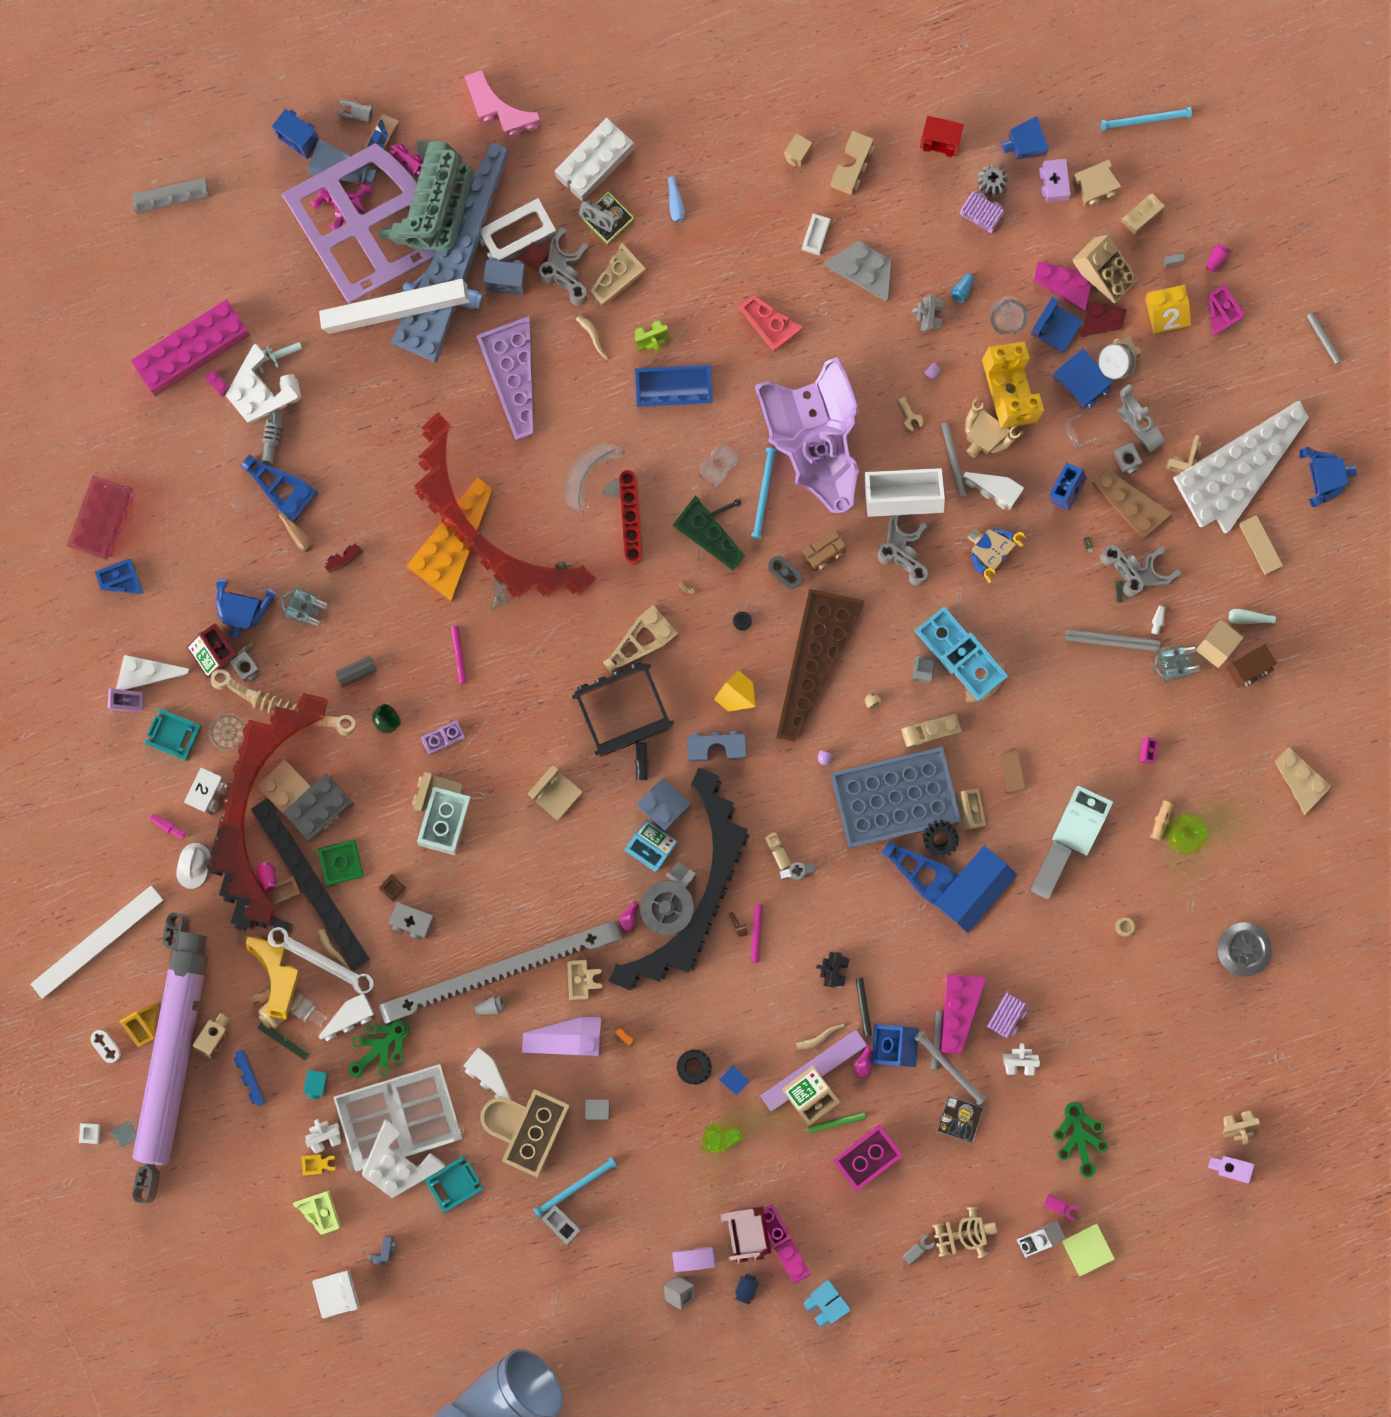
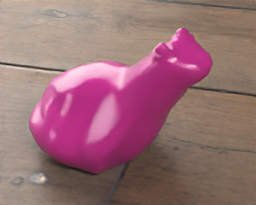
(627, 919)
(863, 1065)

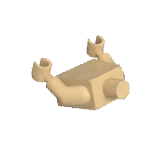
(985, 432)

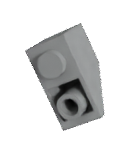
(1041, 1239)

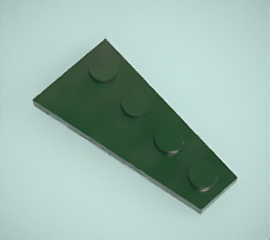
(707, 533)

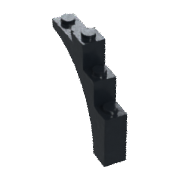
(239, 917)

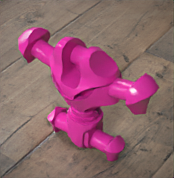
(323, 195)

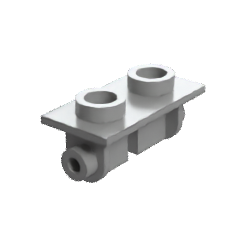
(593, 213)

